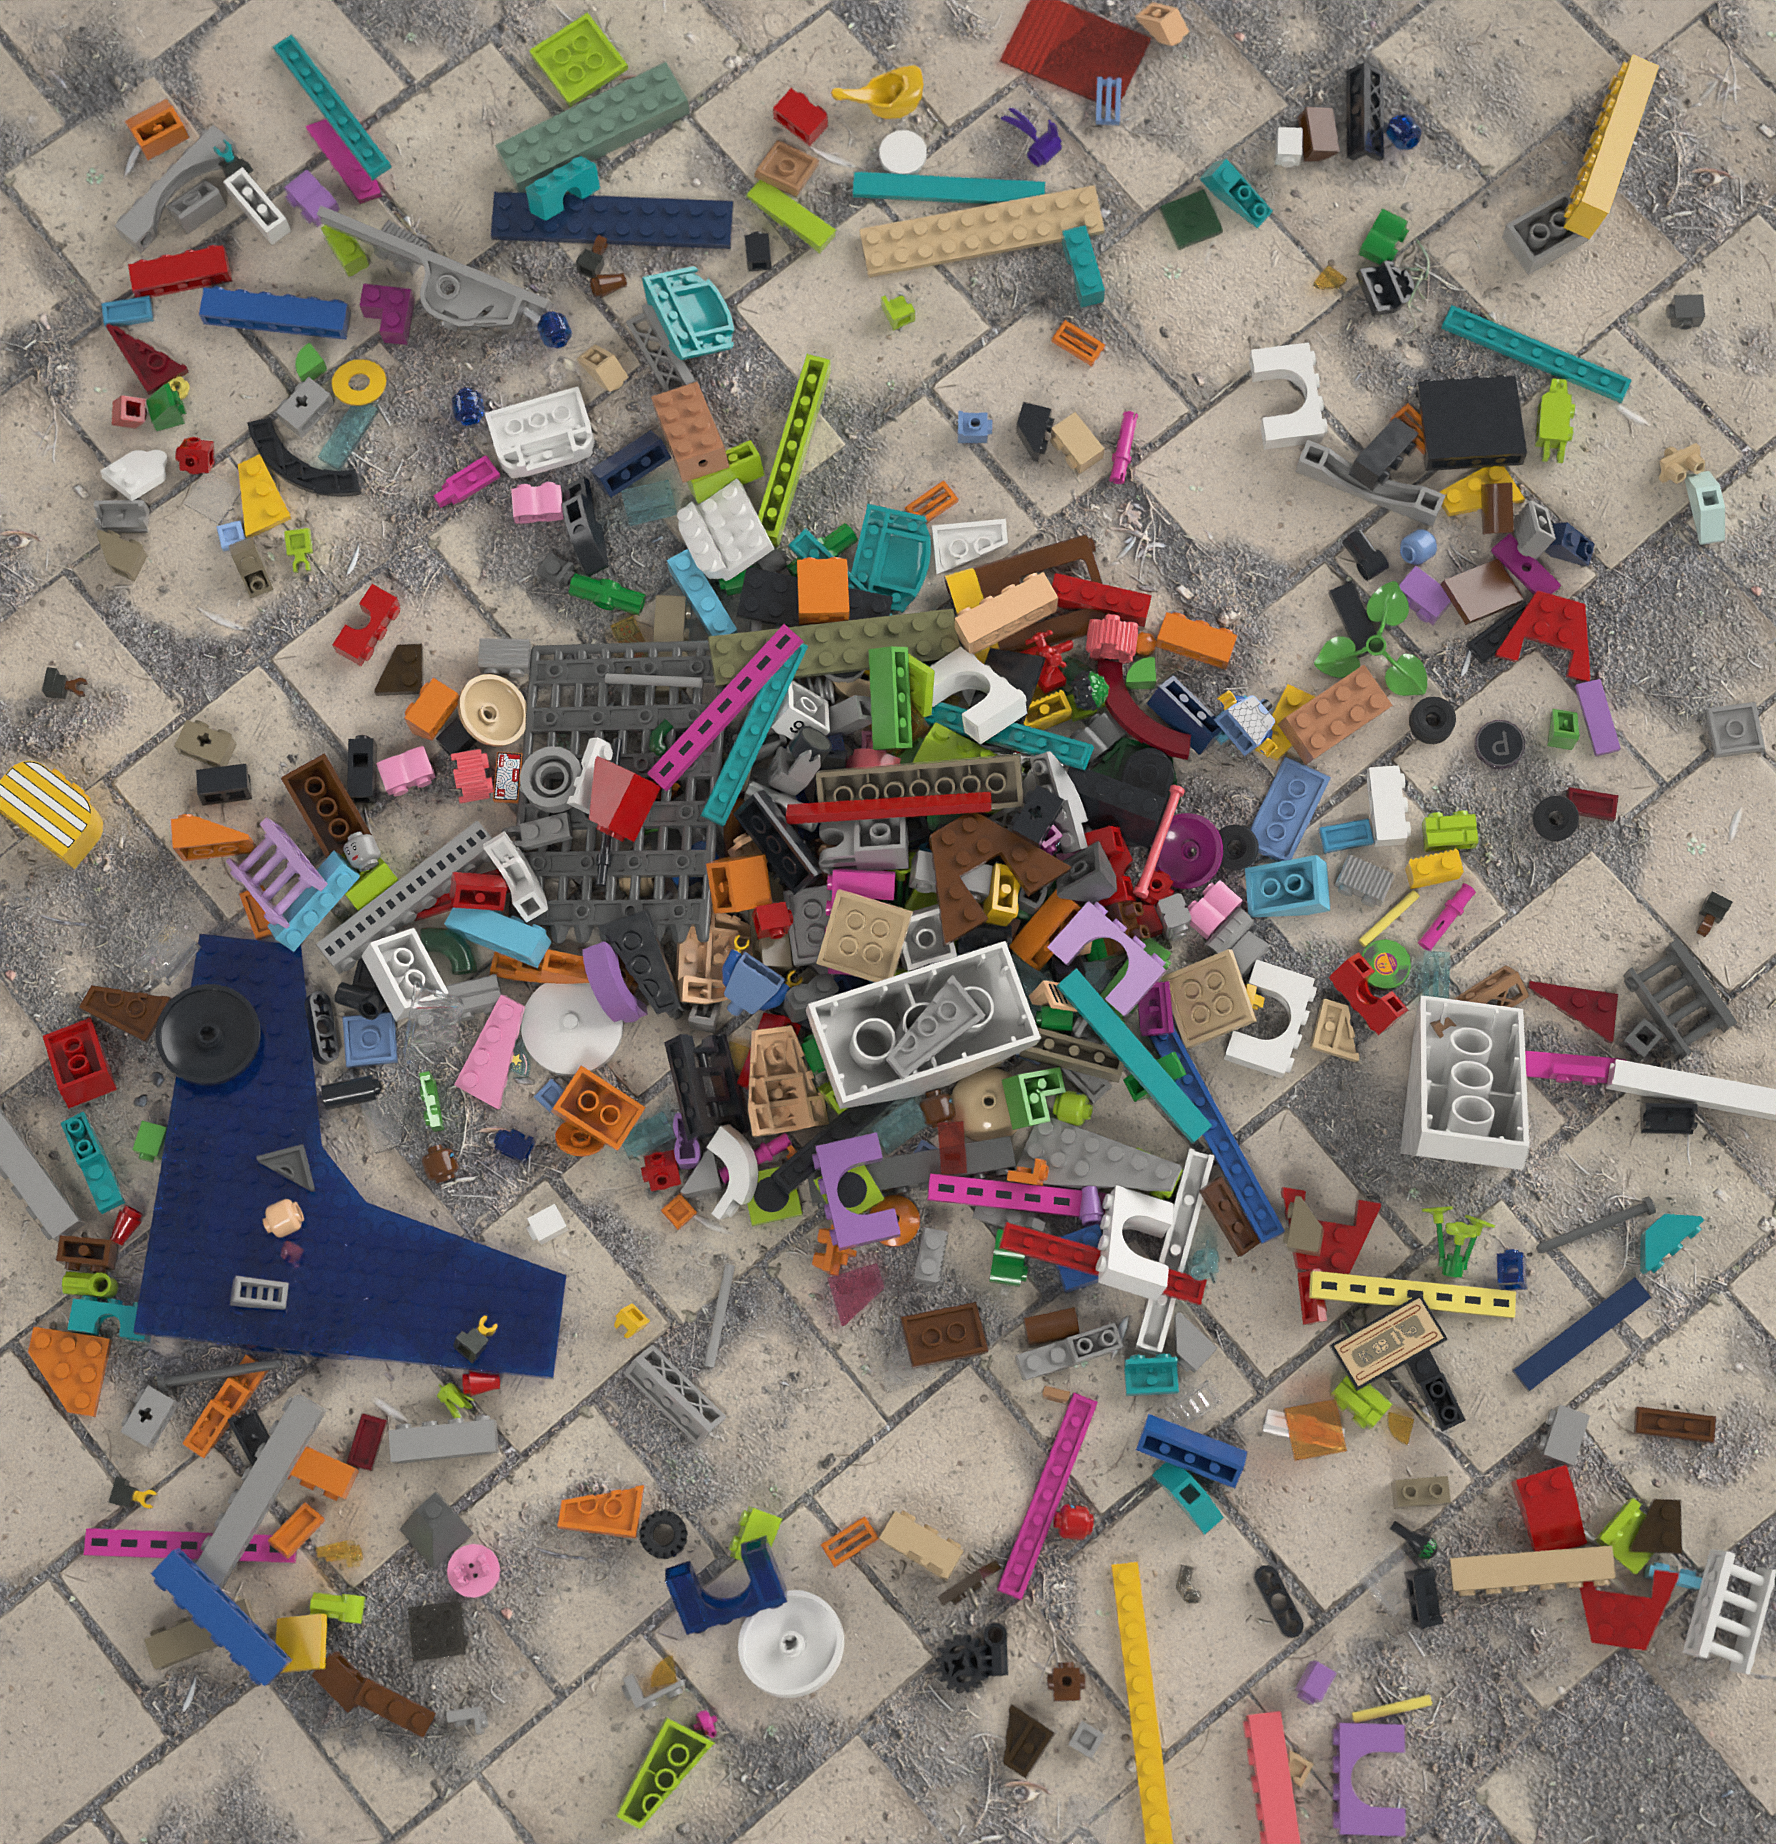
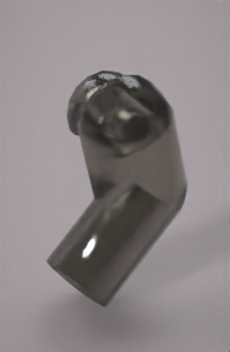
(1185, 1587)

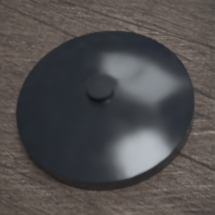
(208, 1034)

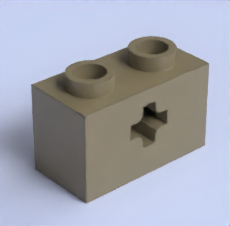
(213, 754)
(1420, 1492)

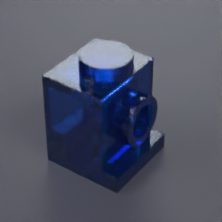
(514, 1145)
(1511, 1281)

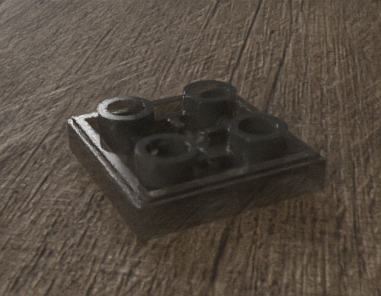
(437, 1631)

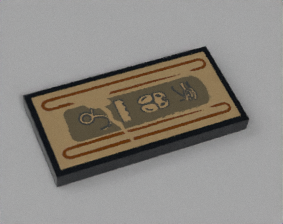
(1388, 1342)

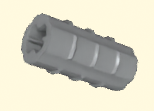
(1229, 932)

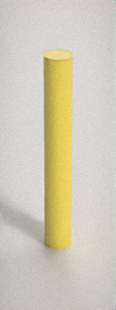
(1393, 914)
(1391, 1709)

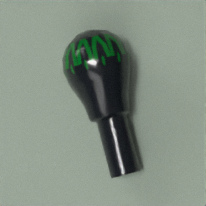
(1423, 1545)

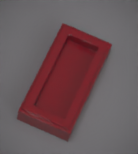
(1593, 803)
(367, 1442)

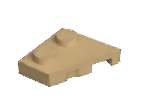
(1334, 1032)

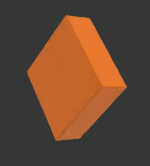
(679, 1211)

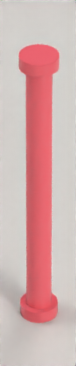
(1175, 793)

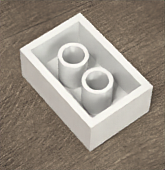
(396, 965)

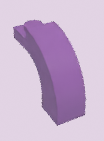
(608, 985)

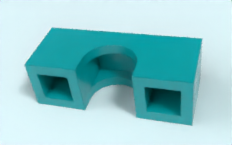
(547, 193)
(1085, 269)
(88, 1316)

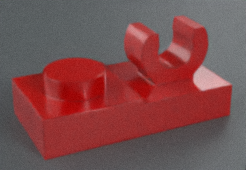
(1312, 1309)

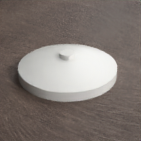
(569, 1029)
(792, 1646)

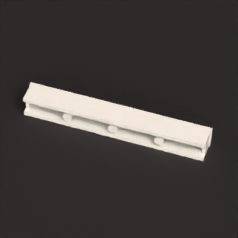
(1692, 1089)
(1175, 1248)

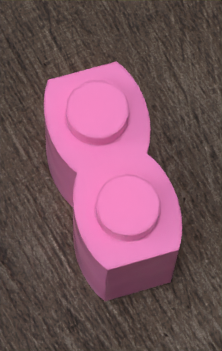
(537, 503)
(406, 770)
(1213, 908)

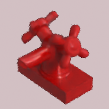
(1051, 676)

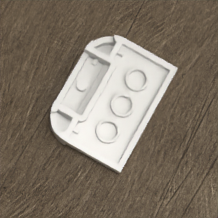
(541, 433)
(724, 533)

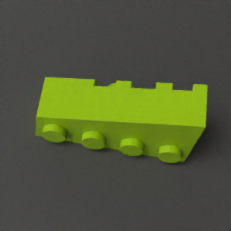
(666, 1764)

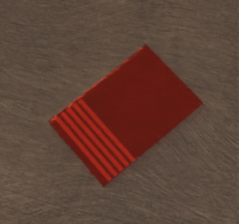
(1074, 49)

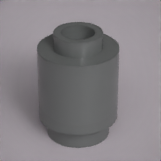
(773, 561)

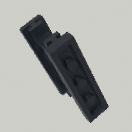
(691, 1088)

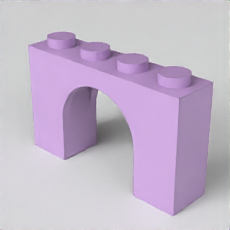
(1142, 970)

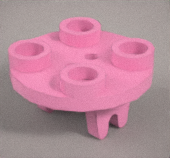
(462, 1576)

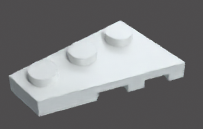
(966, 541)
(583, 784)

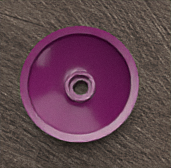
(1175, 858)

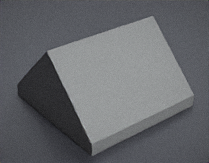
(196, 206)

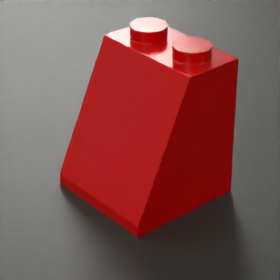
(620, 800)

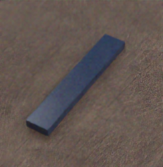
(1581, 1334)

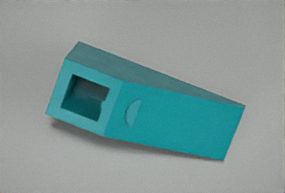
(1235, 192)

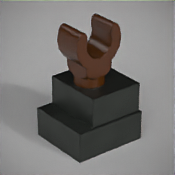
(592, 262)
(57, 685)
(1713, 910)

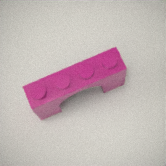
(860, 882)

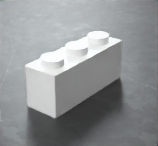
(257, 206)
(1387, 806)

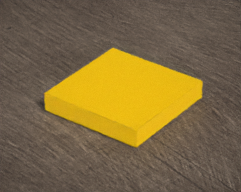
(303, 1641)

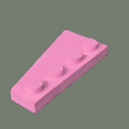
(491, 1056)

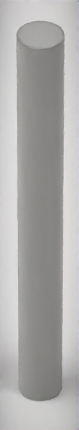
(654, 680)
(719, 1316)

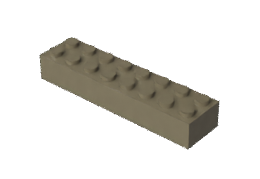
(991, 774)

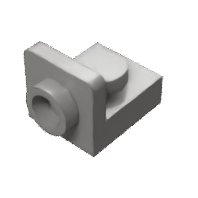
(463, 1717)

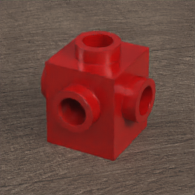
(195, 455)
(1159, 888)
(661, 1170)

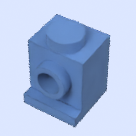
(971, 434)

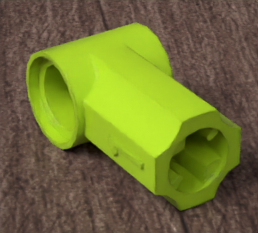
(88, 1284)
(344, 1608)

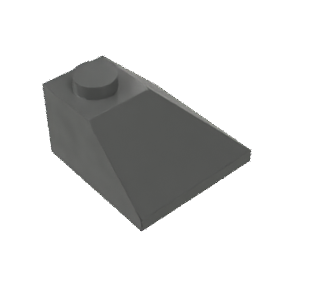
(1089, 877)
(435, 1530)

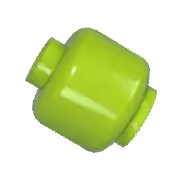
(1072, 1108)

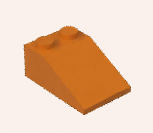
(202, 839)
(598, 1108)

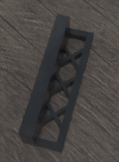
(1361, 110)

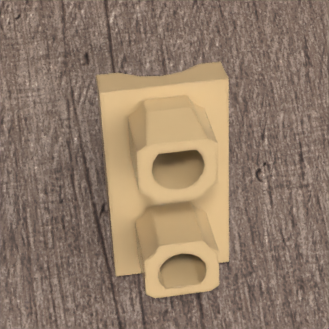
(1678, 462)

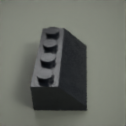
(1118, 805)
(778, 841)

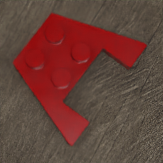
(1554, 623)
(1340, 1241)
(1627, 1618)

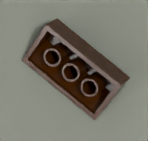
(324, 804)

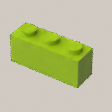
(744, 465)

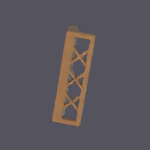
(1489, 989)

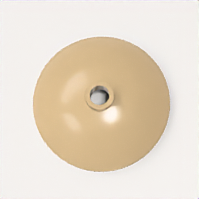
(501, 704)
(979, 1120)

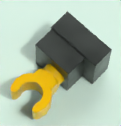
(474, 1342)
(125, 1495)

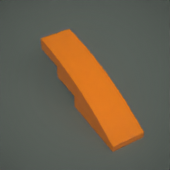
(554, 968)
(226, 1404)

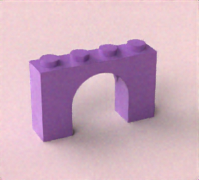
(851, 1228)
(1352, 1814)

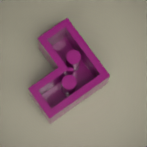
(394, 309)

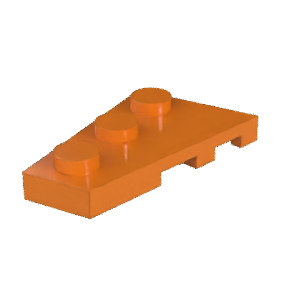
(604, 1514)

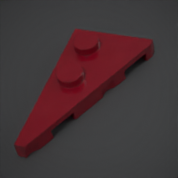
(149, 365)
(1591, 1008)

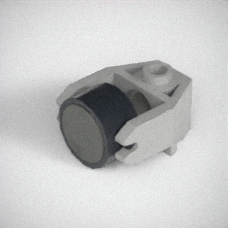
(799, 762)

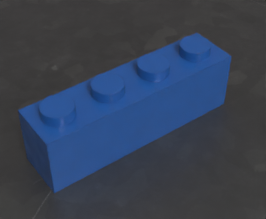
(1191, 1451)

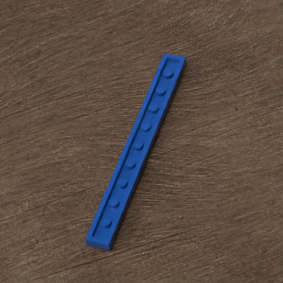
(1223, 1144)

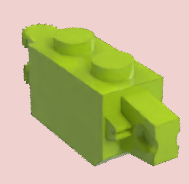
(1553, 420)

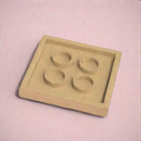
(864, 937)
(1209, 999)

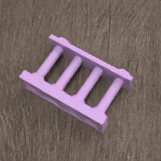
(297, 864)

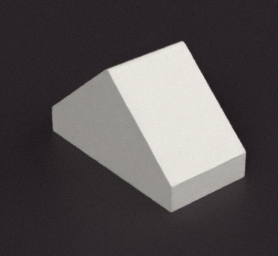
(863, 1027)
(1468, 1086)

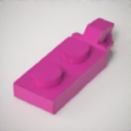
(467, 482)

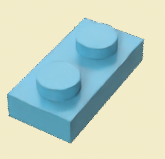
(1687, 1577)

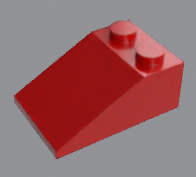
(79, 1063)
(1550, 1510)

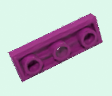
(1536, 578)

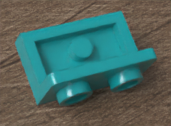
(1151, 1375)

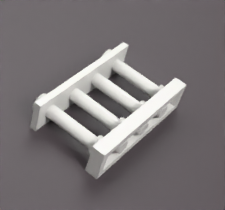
(1708, 1607)

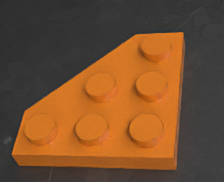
(72, 1366)

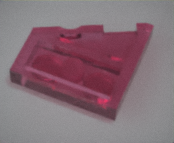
(855, 1290)

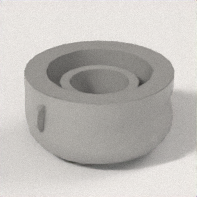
(539, 767)

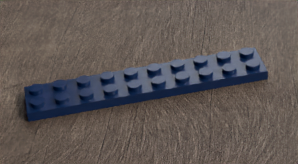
(619, 219)

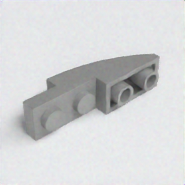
(1054, 778)
(1069, 1352)

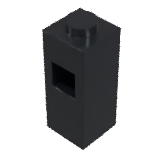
(362, 769)

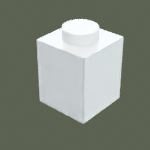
(1288, 146)
(546, 1225)

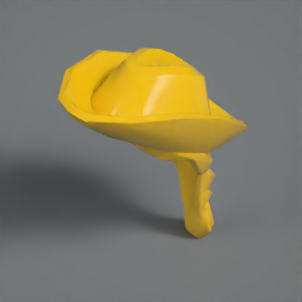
(889, 94)

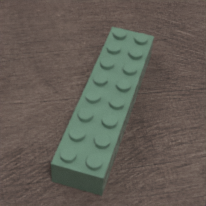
(594, 126)

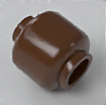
(937, 1108)
(440, 1164)

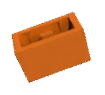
(157, 129)
(431, 709)
(739, 883)

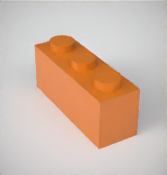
(1196, 640)
(1042, 929)
(324, 1472)

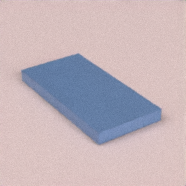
(1288, 809)

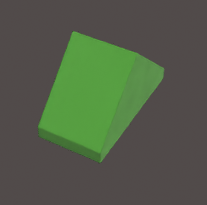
(1563, 729)

